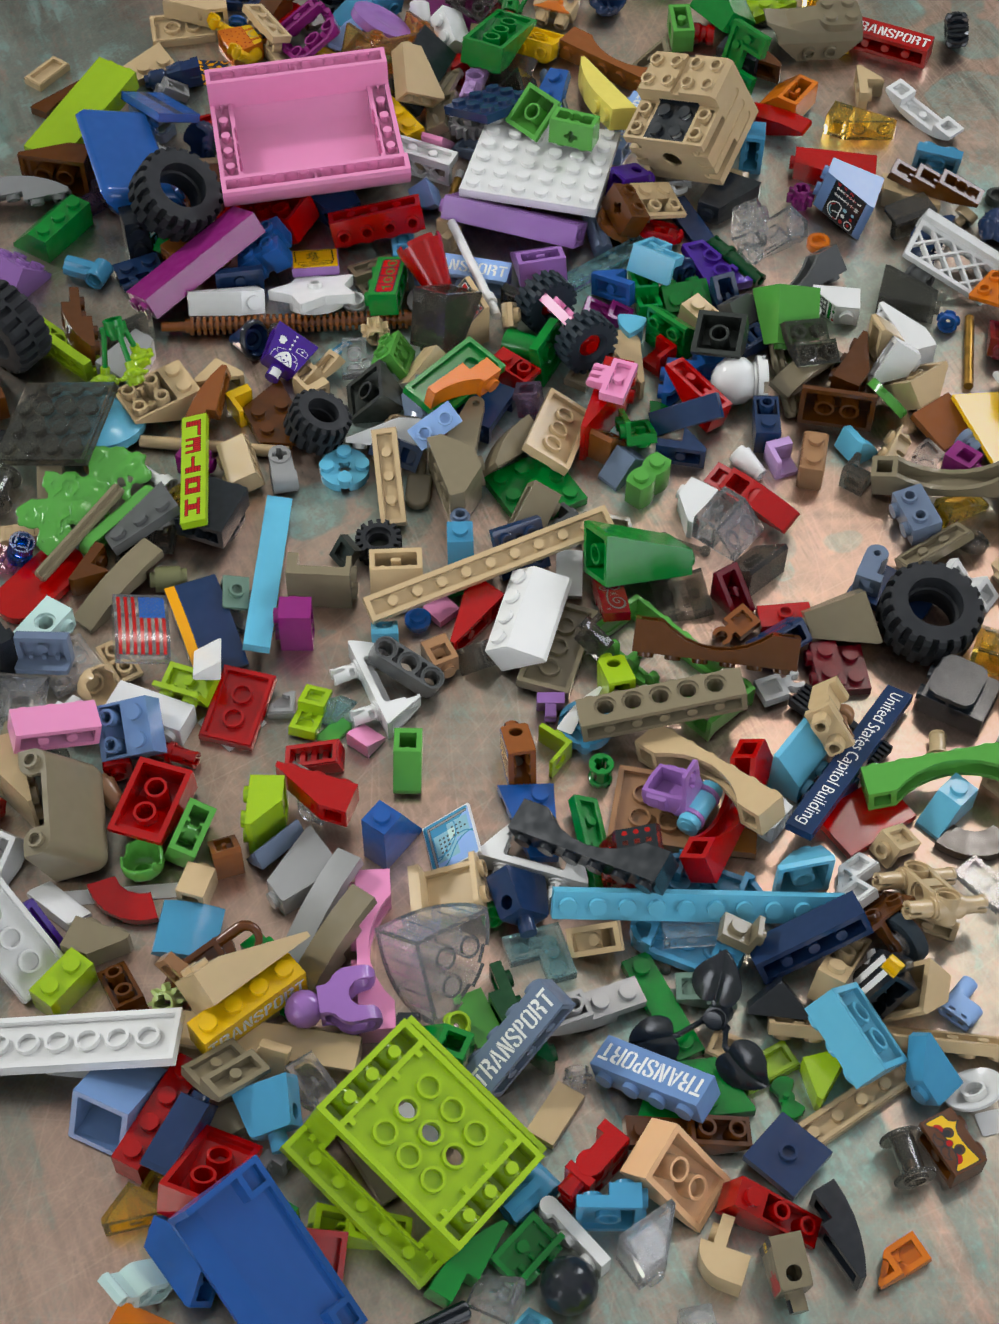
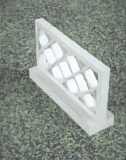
(960, 243)

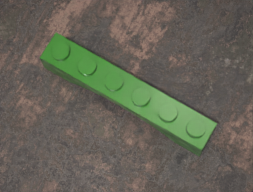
(891, 781)

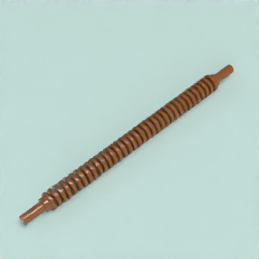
(192, 326)

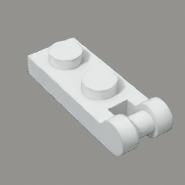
(556, 1215)

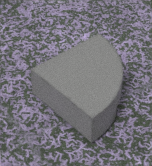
(283, 707)

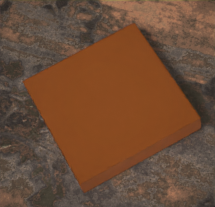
(940, 421)

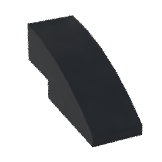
(840, 1231)

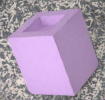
(778, 458)

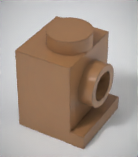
(444, 657)

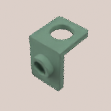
(235, 592)

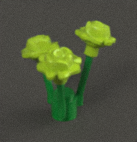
(135, 363)

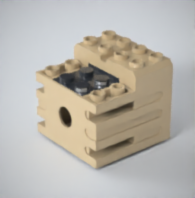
(690, 117)

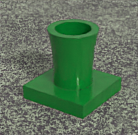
(536, 349)

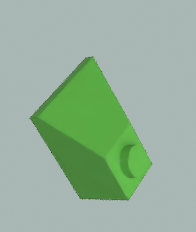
(532, 112)

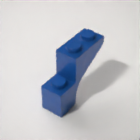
(701, 363)

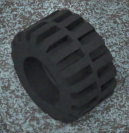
(317, 421)

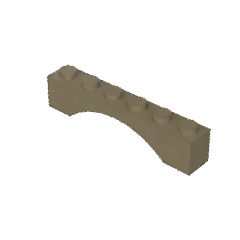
(897, 473)

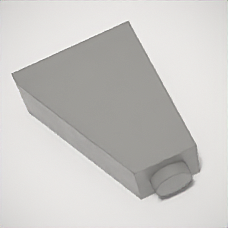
(116, 358)
(297, 872)

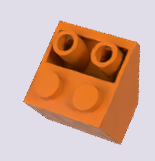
(793, 94)

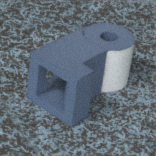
(870, 570)

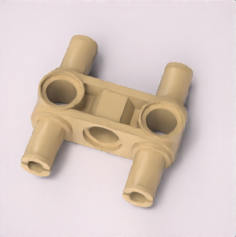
(932, 892)

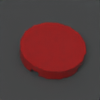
(663, 230)

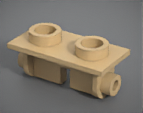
(895, 443)

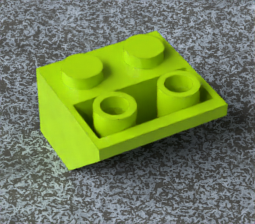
(265, 809)

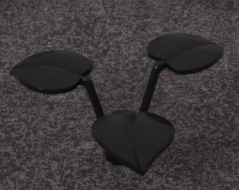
(720, 982)

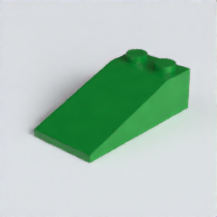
(496, 41)

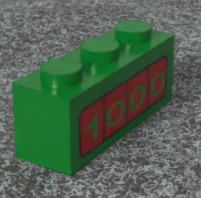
(386, 286)

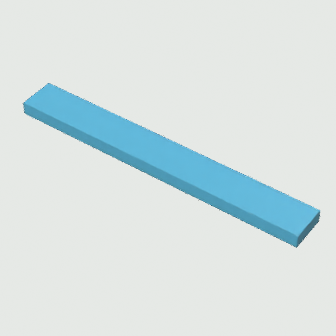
(267, 574)

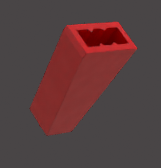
(809, 162)

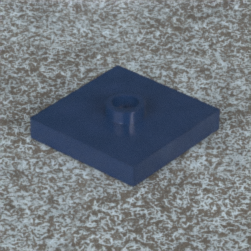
(787, 1156)

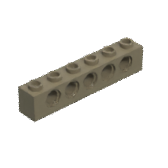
(675, 707)

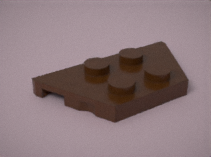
(267, 414)

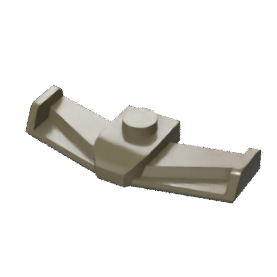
(435, 117)

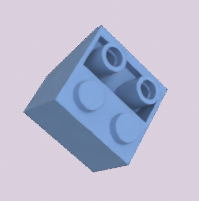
(131, 729)

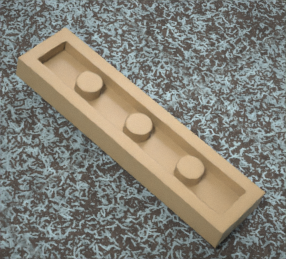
(389, 476)

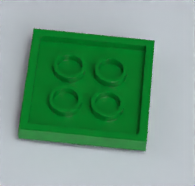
(510, 481)

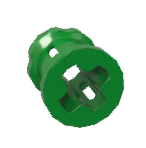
(598, 769)

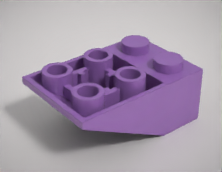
(537, 259)

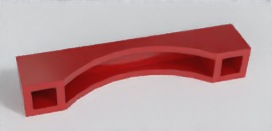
(709, 851)

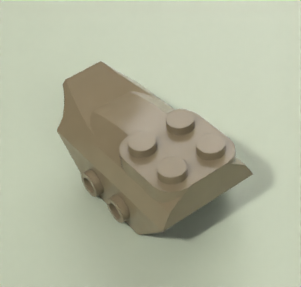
(817, 30)

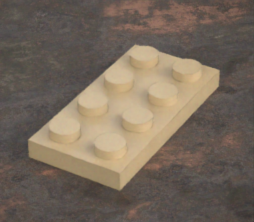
(556, 432)

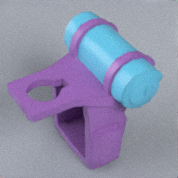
(682, 794)

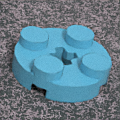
(344, 458)

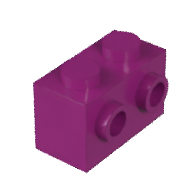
(294, 623)

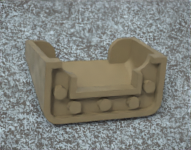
(74, 816)

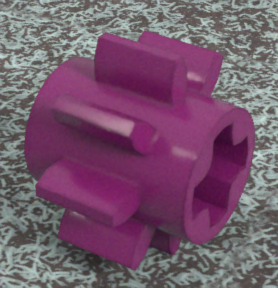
(800, 196)

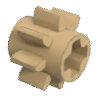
(374, 329)

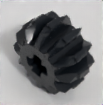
(956, 29)

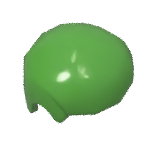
(142, 861)

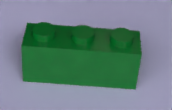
(56, 229)

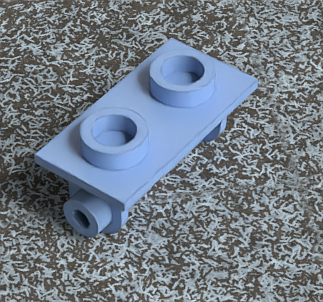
(437, 422)

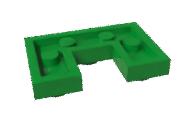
(745, 39)

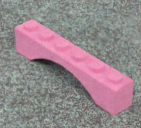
(377, 884)

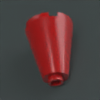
(426, 259)

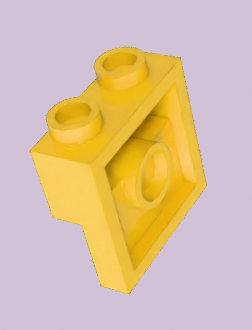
(541, 45)

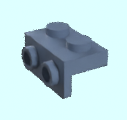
(43, 652)

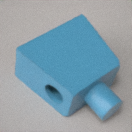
(270, 1109)

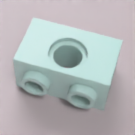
(49, 617)

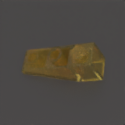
(858, 124)

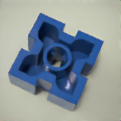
(269, 249)

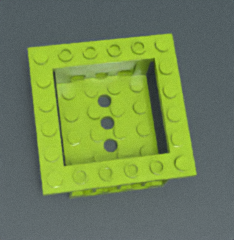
(447, 1197)

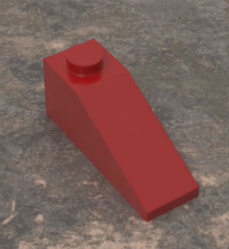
(691, 385)
(476, 613)

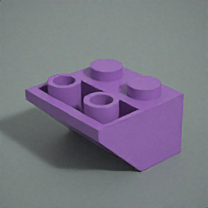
(21, 273)

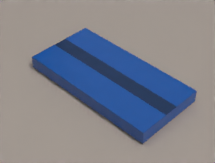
(160, 107)

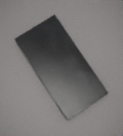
(439, 57)

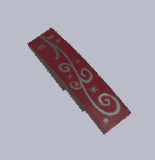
(611, 602)

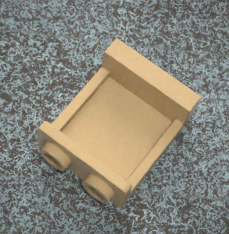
(449, 884)

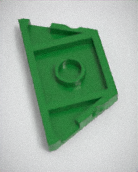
(730, 1102)

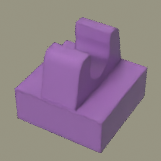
(550, 703)

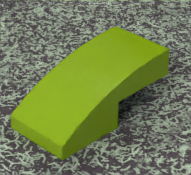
(310, 712)

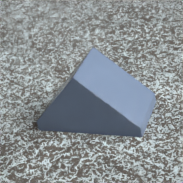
(619, 466)

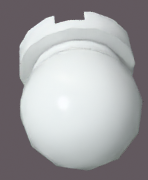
(740, 378)

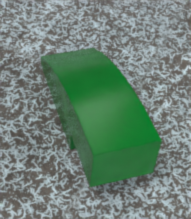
(645, 294)
(465, 1265)

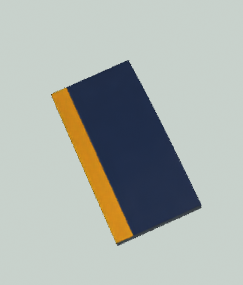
(202, 619)

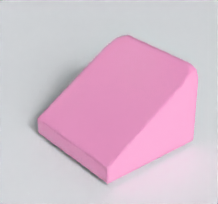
(364, 740)

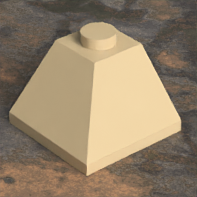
(920, 386)
(931, 992)

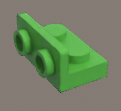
(396, 353)

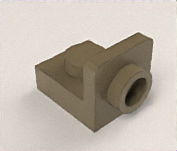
(741, 933)

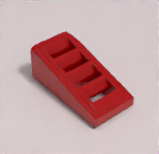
(327, 764)

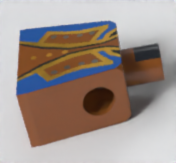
(518, 741)

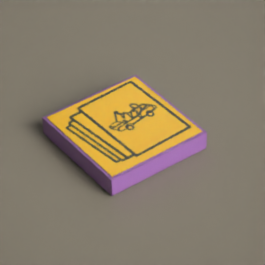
(315, 262)

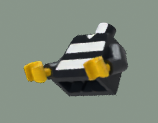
(885, 979)

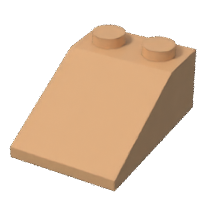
(676, 1169)

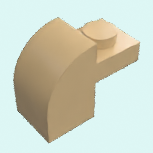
(721, 1265)

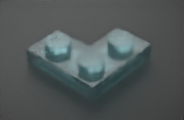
(547, 947)

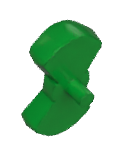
(782, 1089)

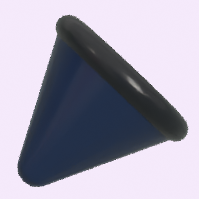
(250, 339)

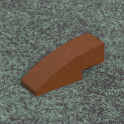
(211, 395)

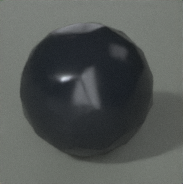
(569, 1285)

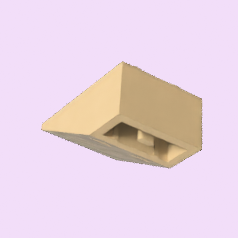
(162, 395)
(16, 787)

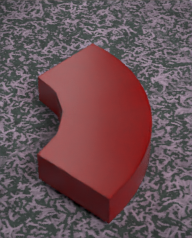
(123, 904)

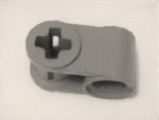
(282, 470)

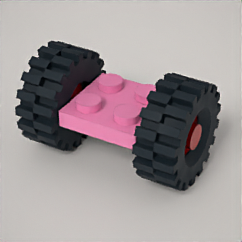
(585, 336)

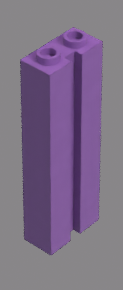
(514, 220)

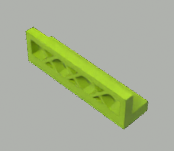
(68, 356)

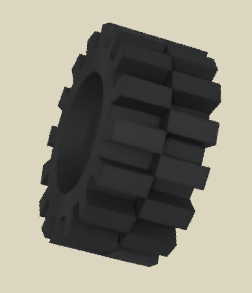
(377, 531)

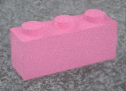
(54, 726)

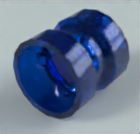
(20, 548)

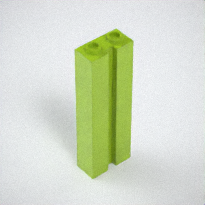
(96, 90)

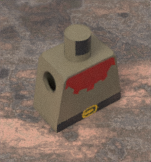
(787, 1256)

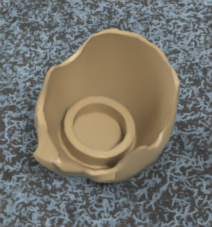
(97, 684)

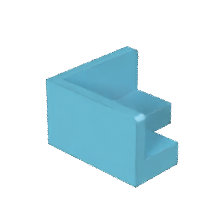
(654, 260)

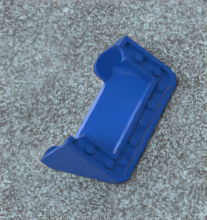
(116, 148)

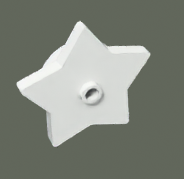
(315, 294)

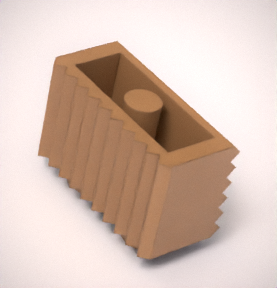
(812, 460)

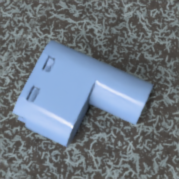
(960, 1006)

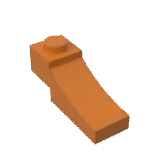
(464, 381)

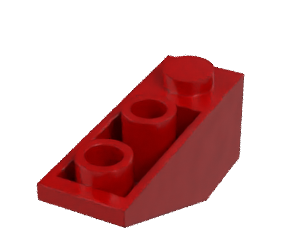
(323, 795)
(766, 1211)

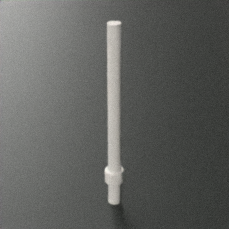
(489, 296)

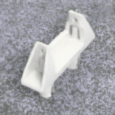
(389, 712)
(495, 856)

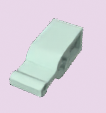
(137, 1284)

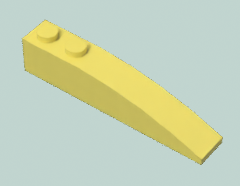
(603, 97)

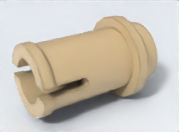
(937, 741)

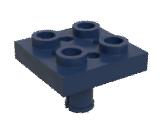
(515, 530)

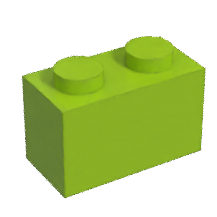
(64, 984)

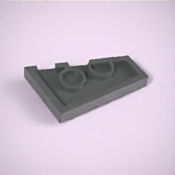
(145, 518)

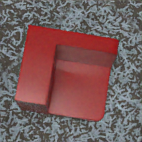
(658, 357)

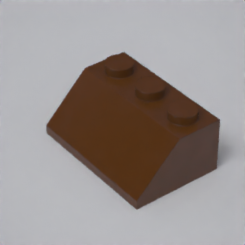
(836, 407)

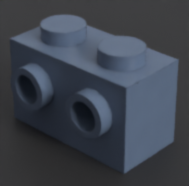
(915, 514)

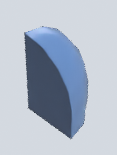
(428, 194)

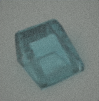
(337, 708)

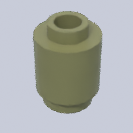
(167, 577)

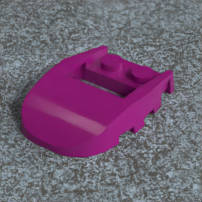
(314, 41)

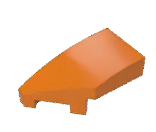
(902, 1260)

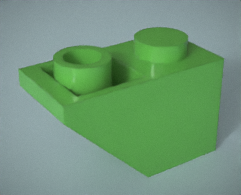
(407, 760)

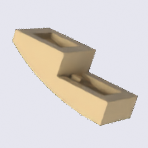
(324, 367)

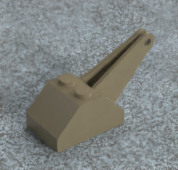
(455, 461)

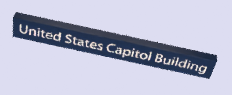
(846, 766)

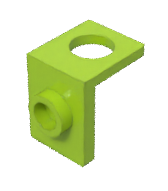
(558, 743)

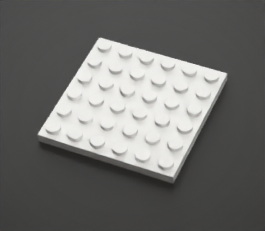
(540, 173)

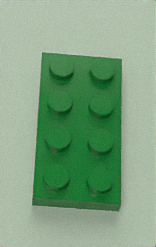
(466, 352)

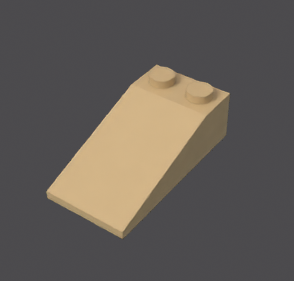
(211, 981)

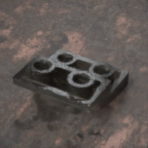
(809, 342)

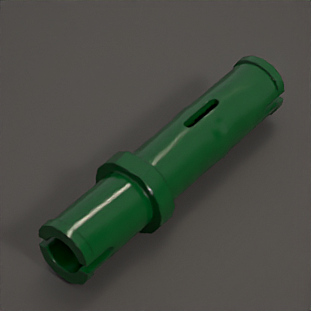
(730, 256)

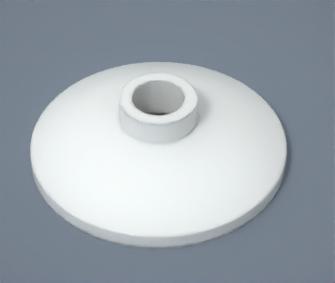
(977, 1091)

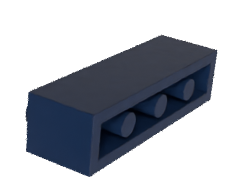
(811, 937)

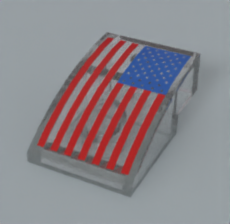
(140, 629)

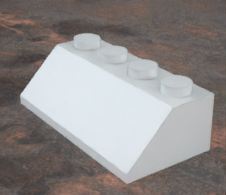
(528, 618)

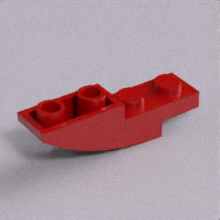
(765, 503)

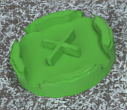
(887, 398)

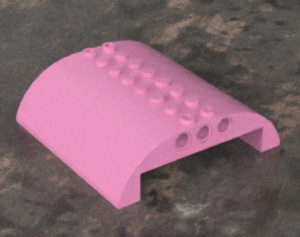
(305, 127)

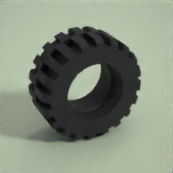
(187, 174)
(22, 331)
(944, 589)

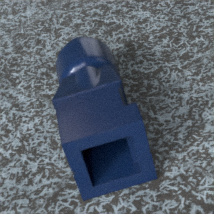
(181, 71)

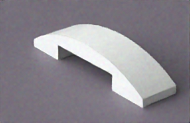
(919, 115)

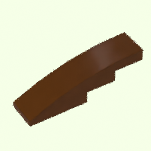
(942, 186)

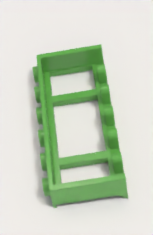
(642, 607)

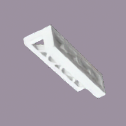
(431, 158)

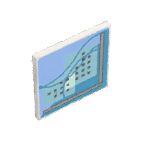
(452, 838)

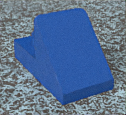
(613, 286)

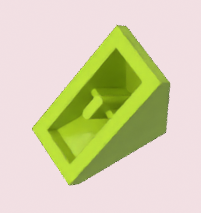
(819, 1076)

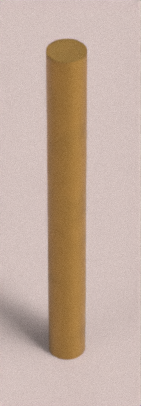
(969, 352)

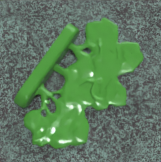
(73, 496)

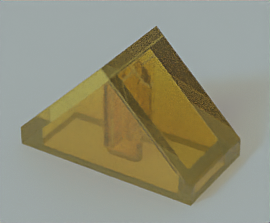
(129, 1211)

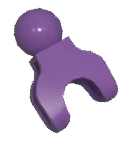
(334, 1003)

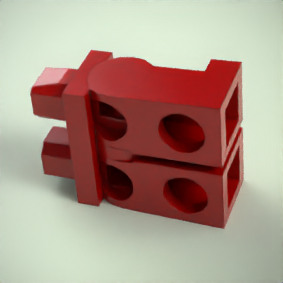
(594, 1165)

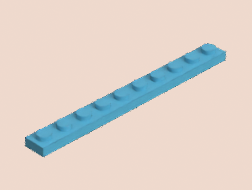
(682, 904)

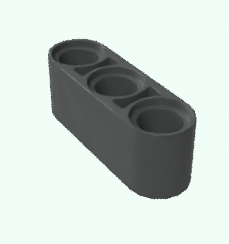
(400, 654)

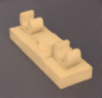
(267, 25)

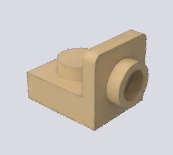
(893, 843)

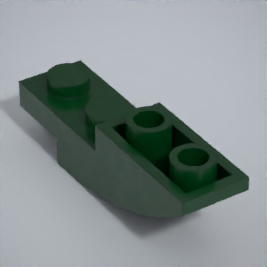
(502, 999)

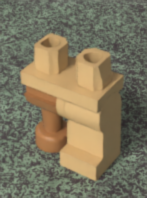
(830, 717)

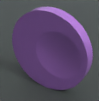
(375, 17)

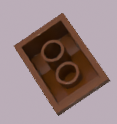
(61, 163)

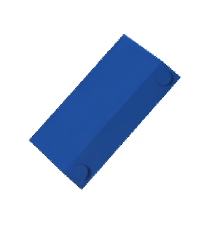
(262, 1253)

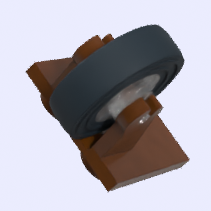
(893, 929)

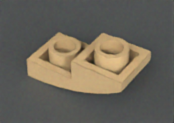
(510, 315)
(122, 671)

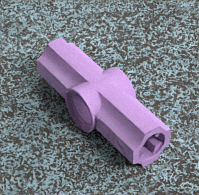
(474, 81)

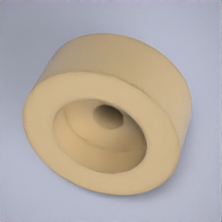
(965, 215)

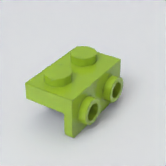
(179, 684)

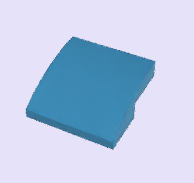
(186, 927)

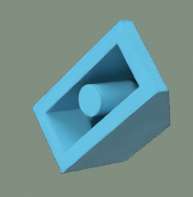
(947, 806)

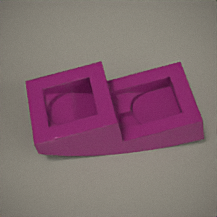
(609, 311)

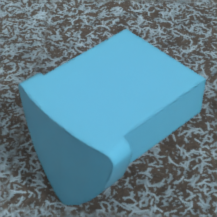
(632, 325)
(851, 441)

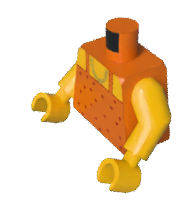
(238, 44)

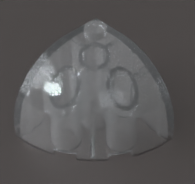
(435, 956)

